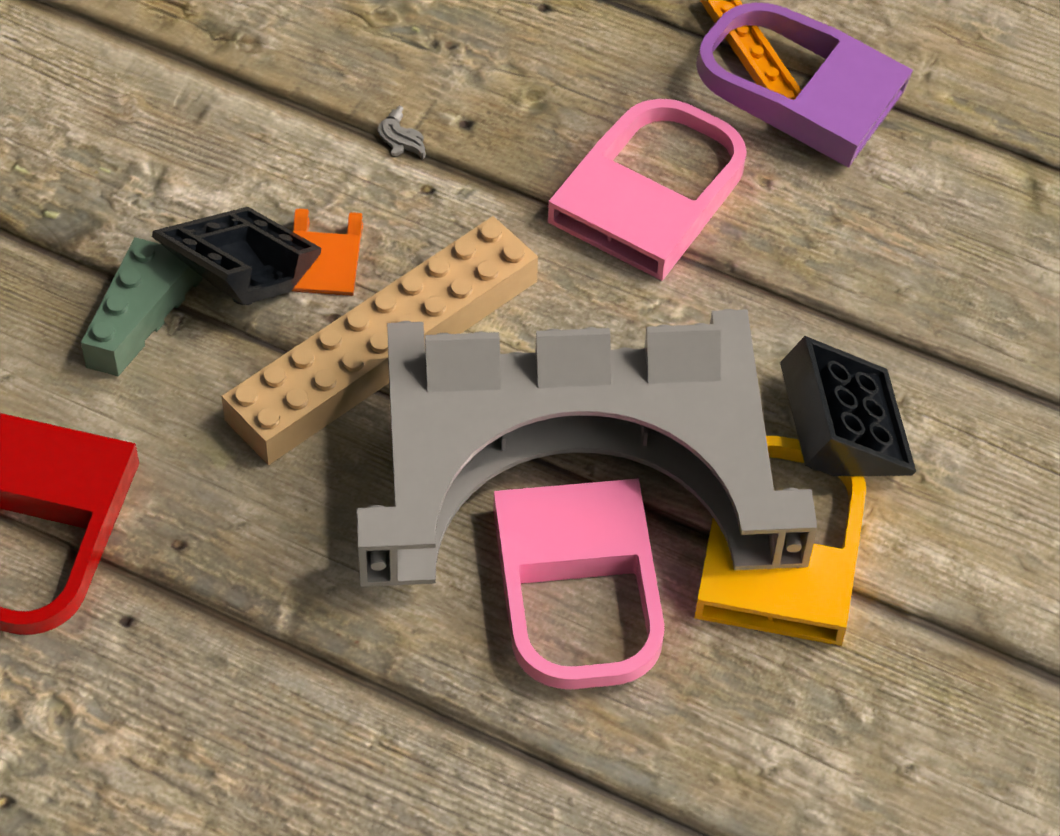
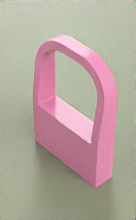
(632, 213)
(576, 535)

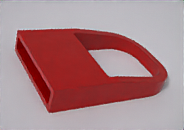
(65, 480)

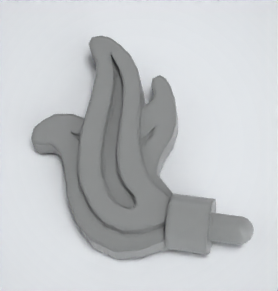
(400, 137)

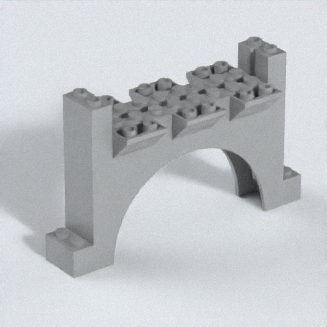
(674, 405)

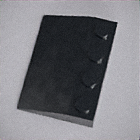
(845, 413)

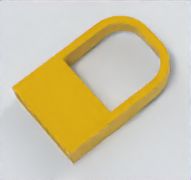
(786, 601)

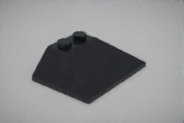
(241, 253)

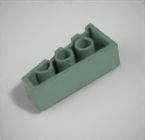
(135, 305)

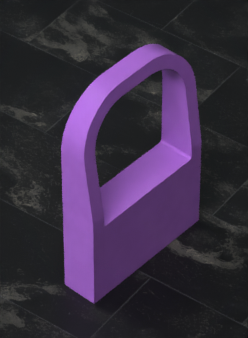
(838, 104)

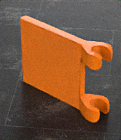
(337, 264)

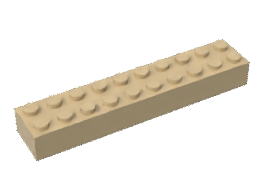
(350, 356)

